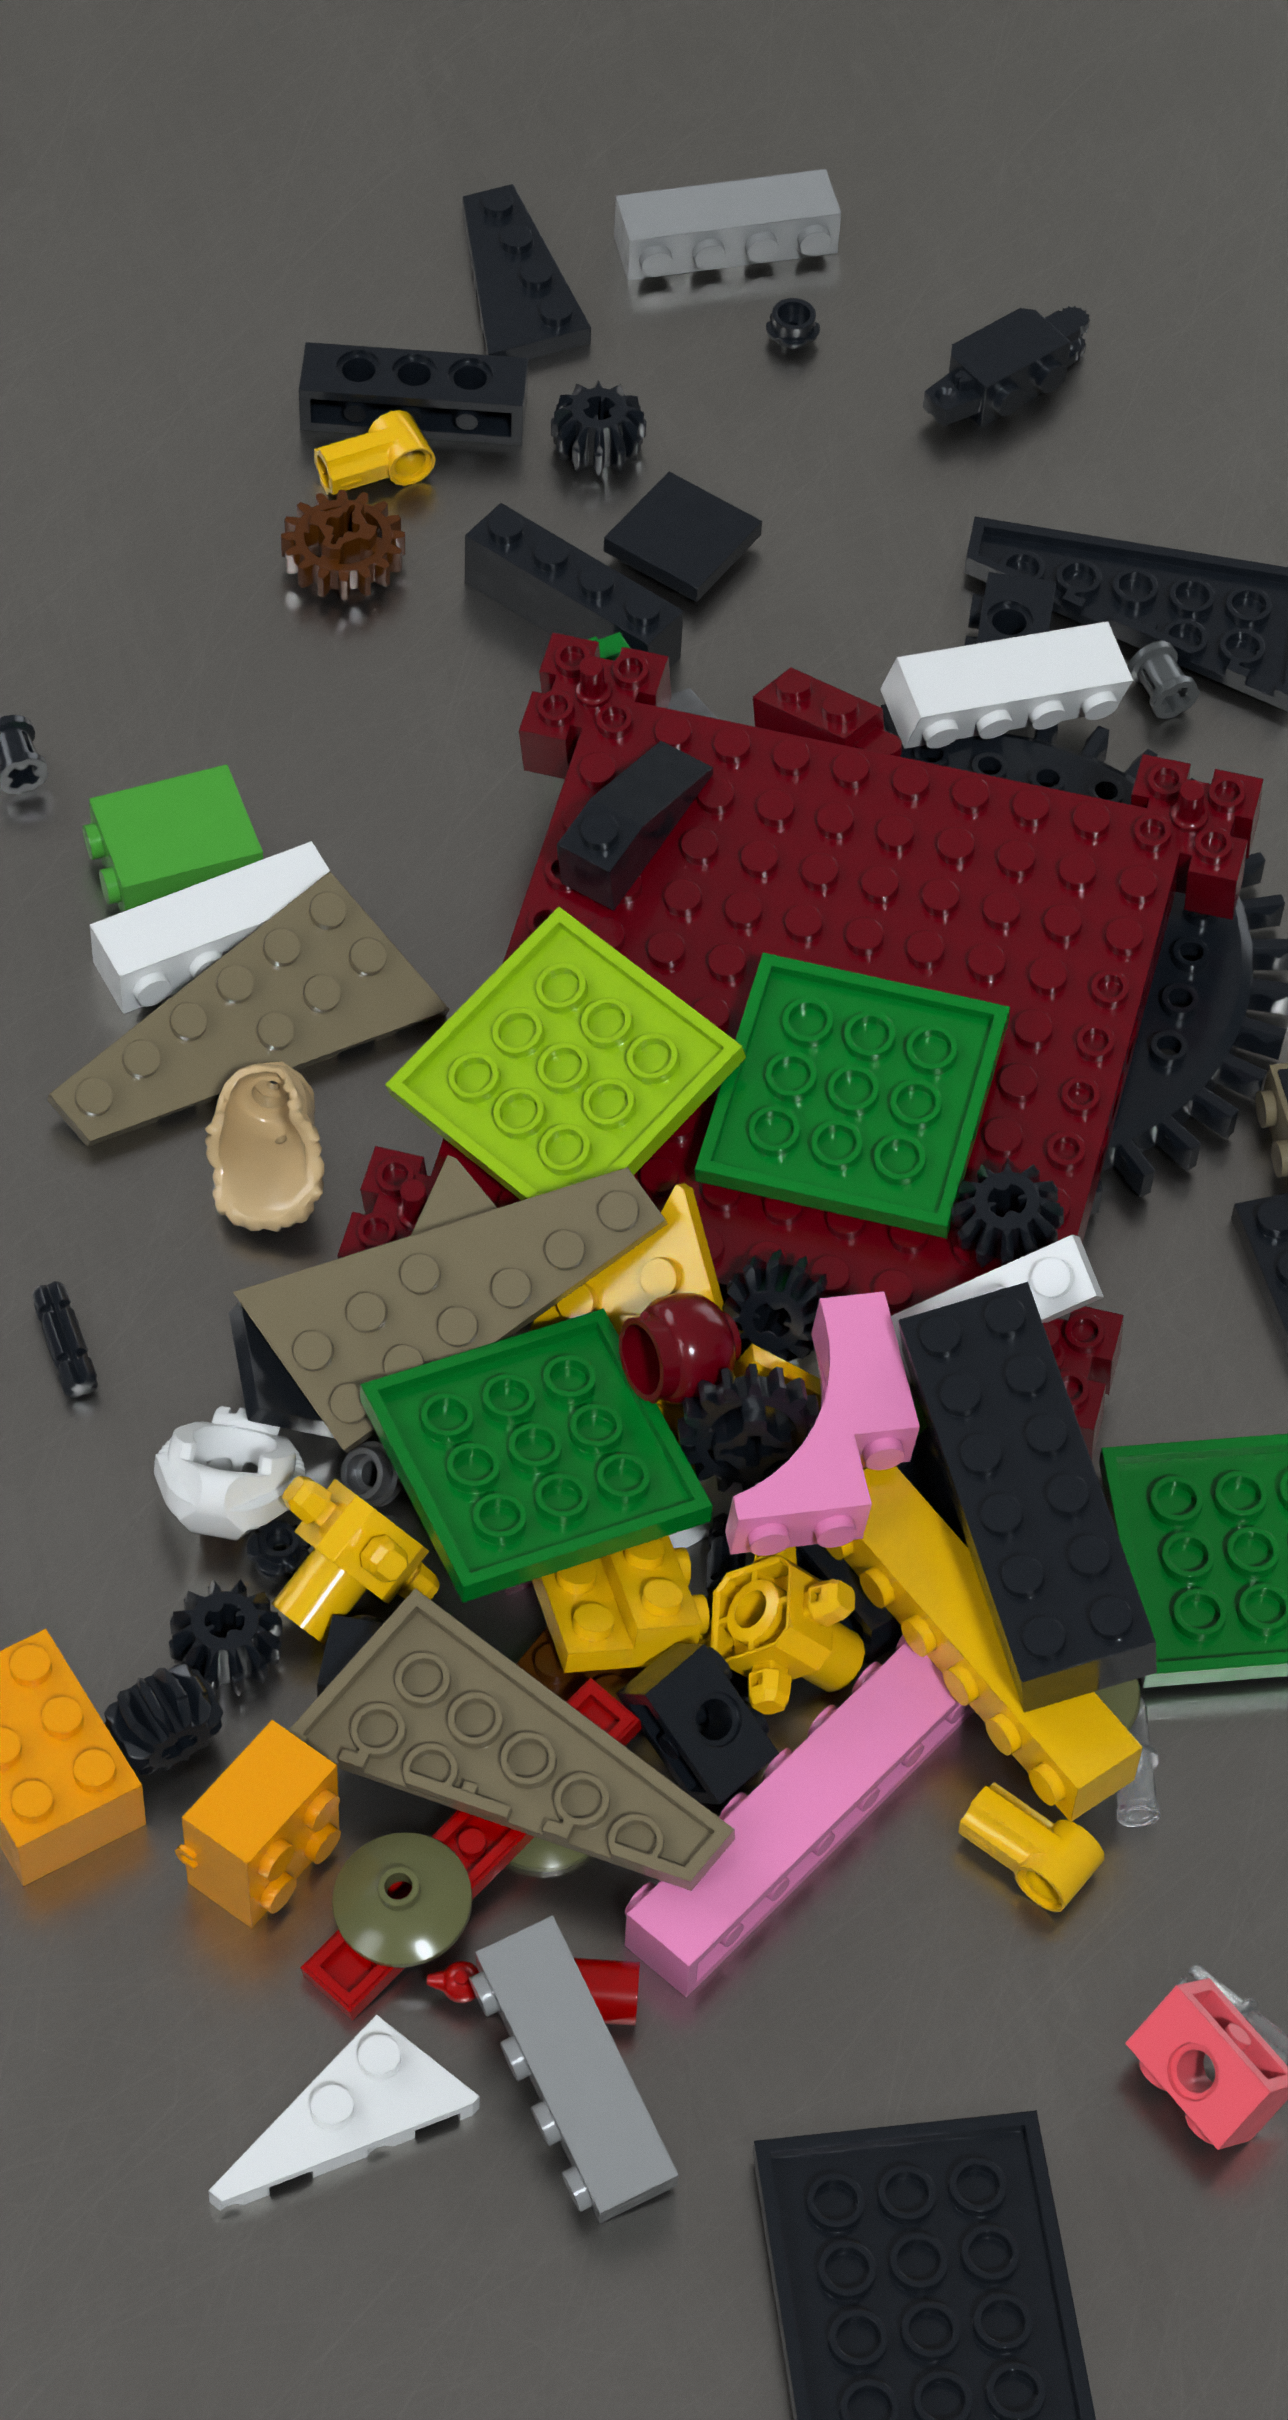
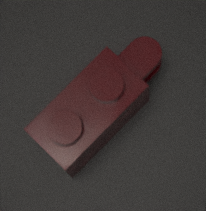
(820, 711)

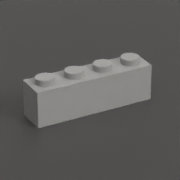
(727, 224)
(574, 2069)

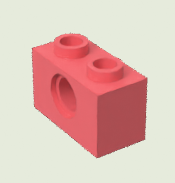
(1248, 2072)

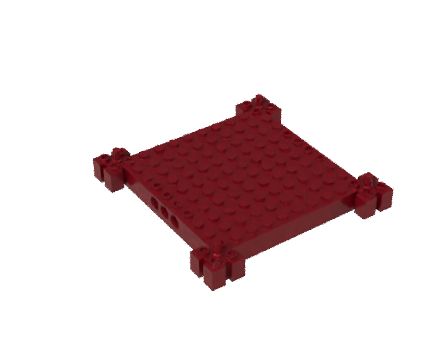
(894, 878)

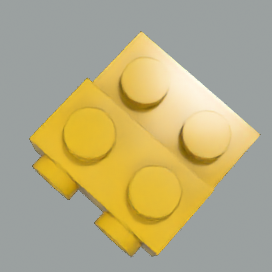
(622, 1607)

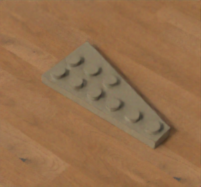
(287, 993)
(442, 1291)
(477, 1733)

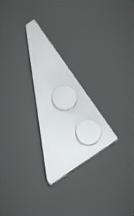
(363, 2100)

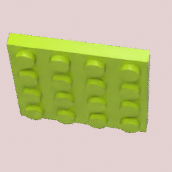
(565, 1064)

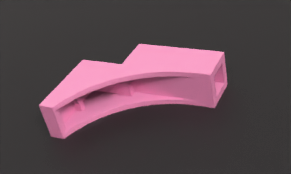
(861, 1423)

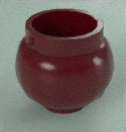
(677, 1346)

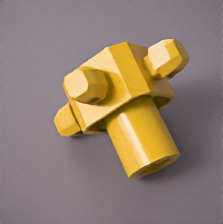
(351, 1553)
(783, 1626)

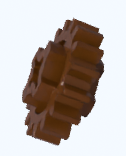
(343, 544)

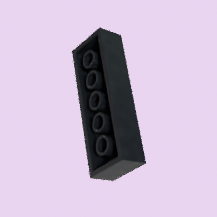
(1027, 1497)

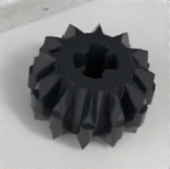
(598, 427)
(1007, 1214)
(776, 1304)
(227, 1636)
(164, 1718)

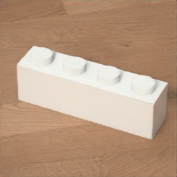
(1006, 685)
(175, 938)

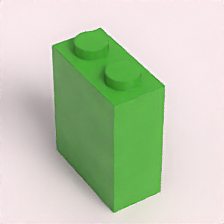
(169, 836)

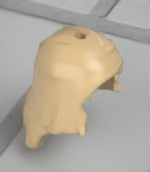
(265, 1148)

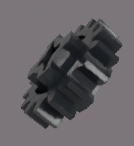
(745, 1426)

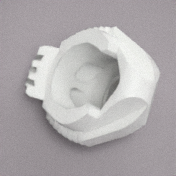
(240, 1484)

